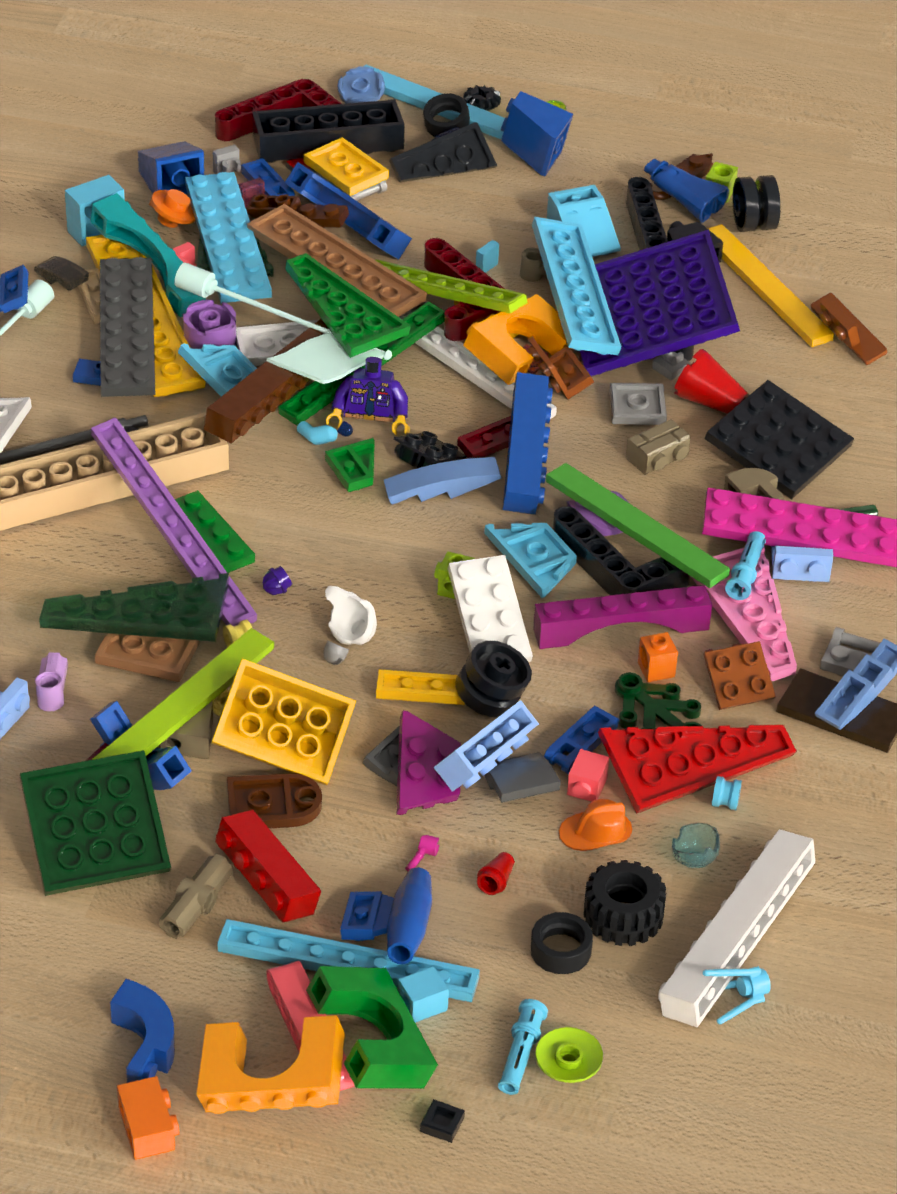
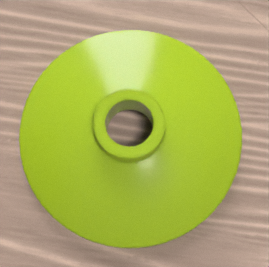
(569, 1054)

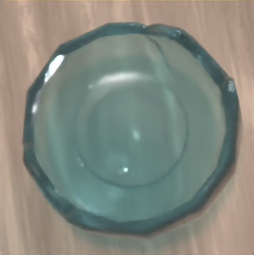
(696, 845)

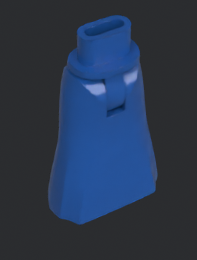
(695, 194)

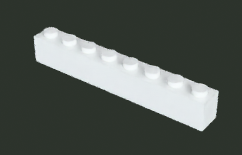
(737, 927)

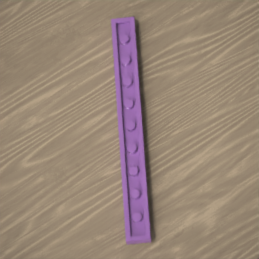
(168, 516)

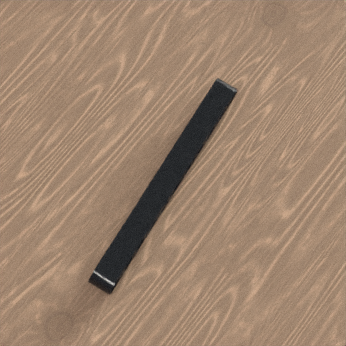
(647, 223)

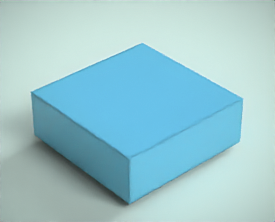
(488, 256)

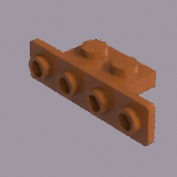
(848, 328)

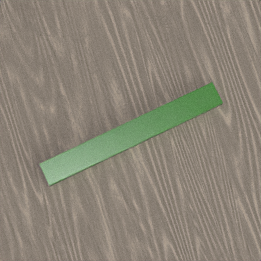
(638, 525)

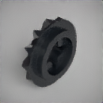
(477, 95)

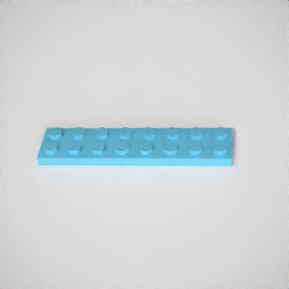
(225, 236)
(576, 286)

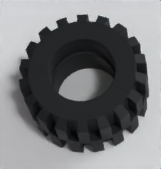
(626, 921)

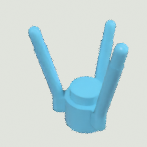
(753, 984)

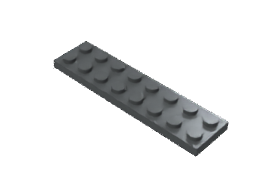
(126, 327)

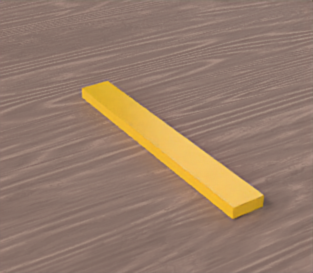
(772, 290)

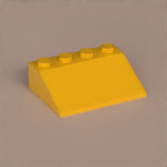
(283, 721)

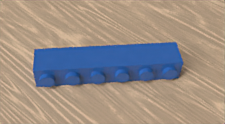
(526, 443)

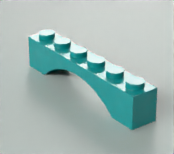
(121, 223)

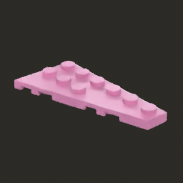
(756, 616)

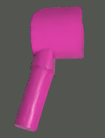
(427, 845)

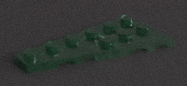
(148, 610)

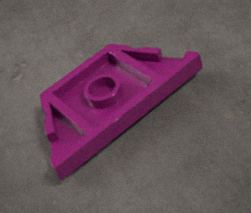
(419, 751)

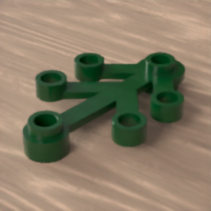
(631, 688)

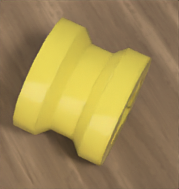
(232, 633)

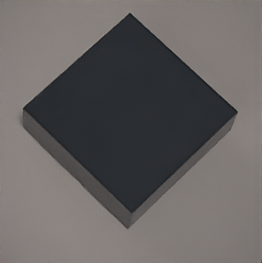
(442, 1121)

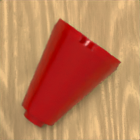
(709, 384)

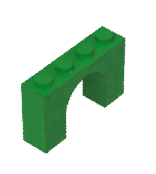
(372, 995)

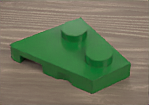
(353, 464)

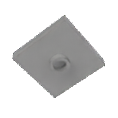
(637, 403)

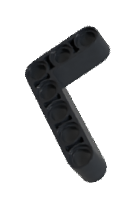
(607, 564)

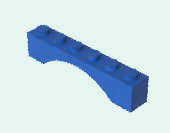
(360, 217)

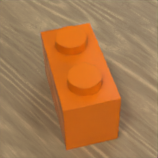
(147, 1117)

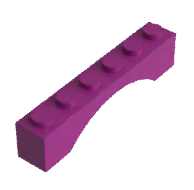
(568, 620)

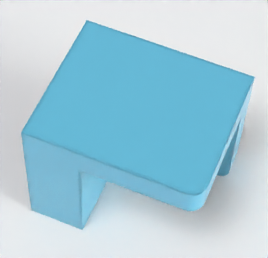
(424, 993)

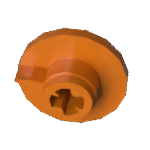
(172, 207)

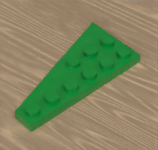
(348, 313)

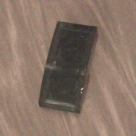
(62, 271)

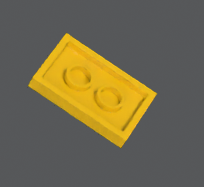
(346, 166)

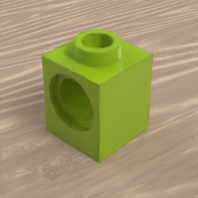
(723, 175)

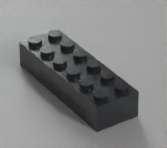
(296, 131)

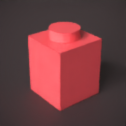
(588, 775)

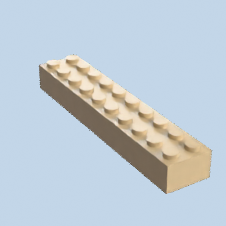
(85, 476)

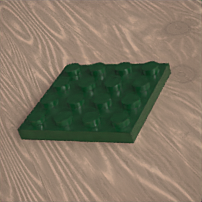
(94, 822)

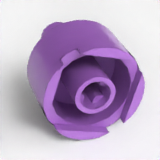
(209, 324)

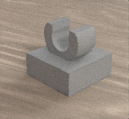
(226, 160)
(670, 364)

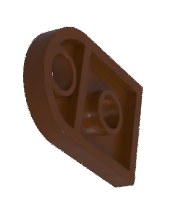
(275, 798)

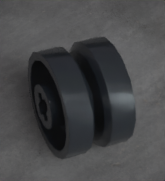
(756, 203)
(493, 678)

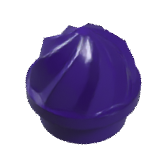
(276, 581)

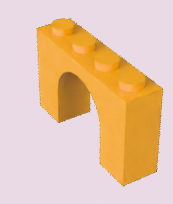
(500, 352)
(308, 1082)

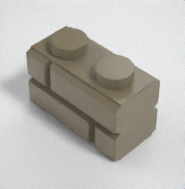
(658, 447)

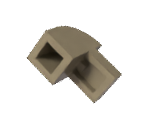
(753, 482)

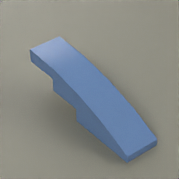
(451, 477)
(860, 686)

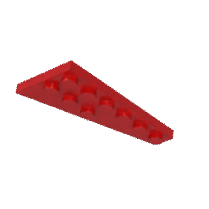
(685, 759)

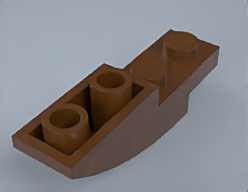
(323, 215)

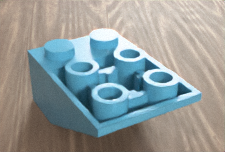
(587, 208)

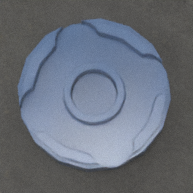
(361, 85)

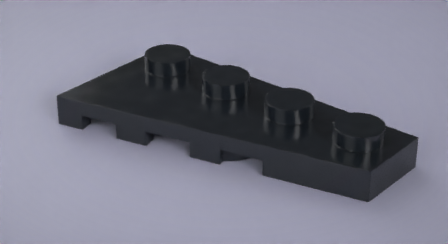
(447, 155)

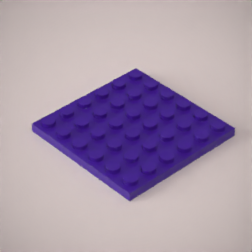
(663, 301)

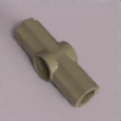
(196, 896)

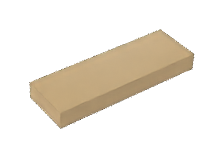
(91, 294)

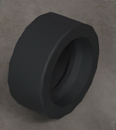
(442, 103)
(561, 924)

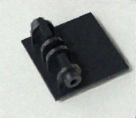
(425, 449)

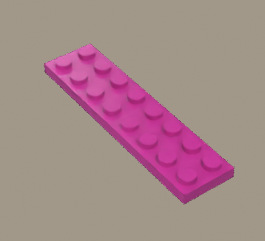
(801, 525)

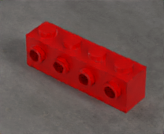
(268, 866)

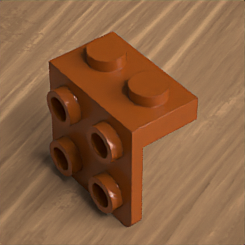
(564, 368)

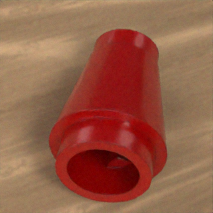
(495, 874)

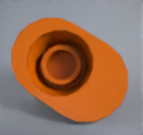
(596, 827)

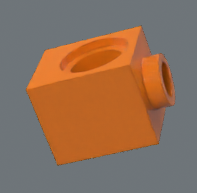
(657, 657)

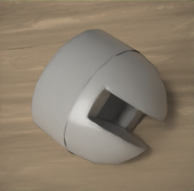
(334, 653)

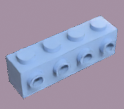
(486, 746)

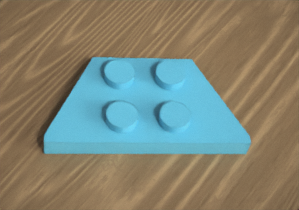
(218, 365)
(534, 553)

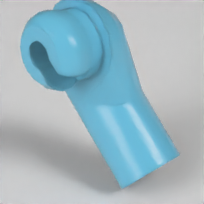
(317, 435)

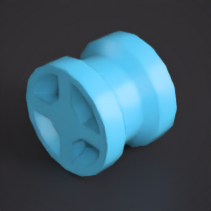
(726, 793)

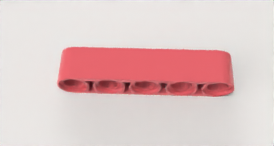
(288, 989)

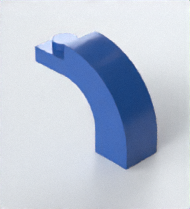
(164, 764)
(147, 1015)

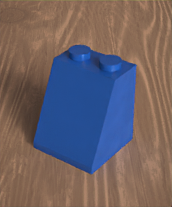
(535, 131)
(169, 165)

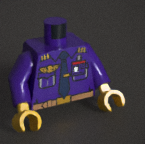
(371, 396)

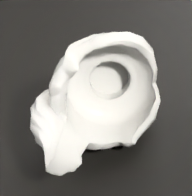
(351, 617)

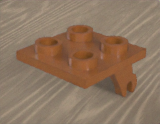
(739, 675)

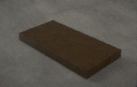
(873, 726)

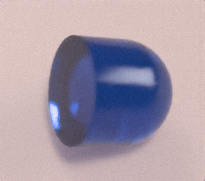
(345, 429)

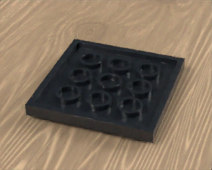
(780, 436)

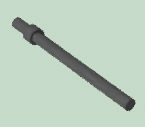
(64, 441)

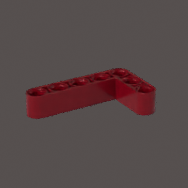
(237, 119)
(446, 260)

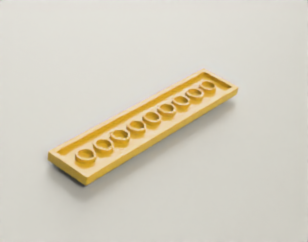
(171, 369)

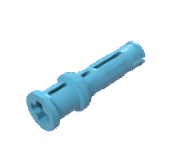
(744, 572)
(531, 1024)

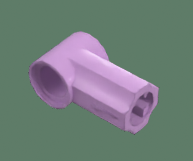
(51, 682)

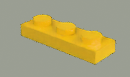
(417, 687)

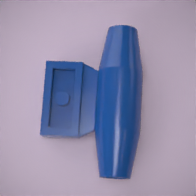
(14, 289)
(399, 916)

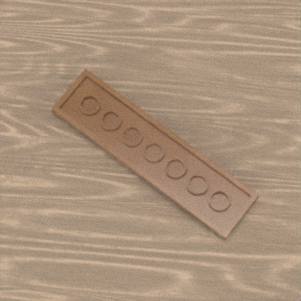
(296, 235)

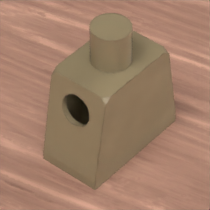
(194, 736)

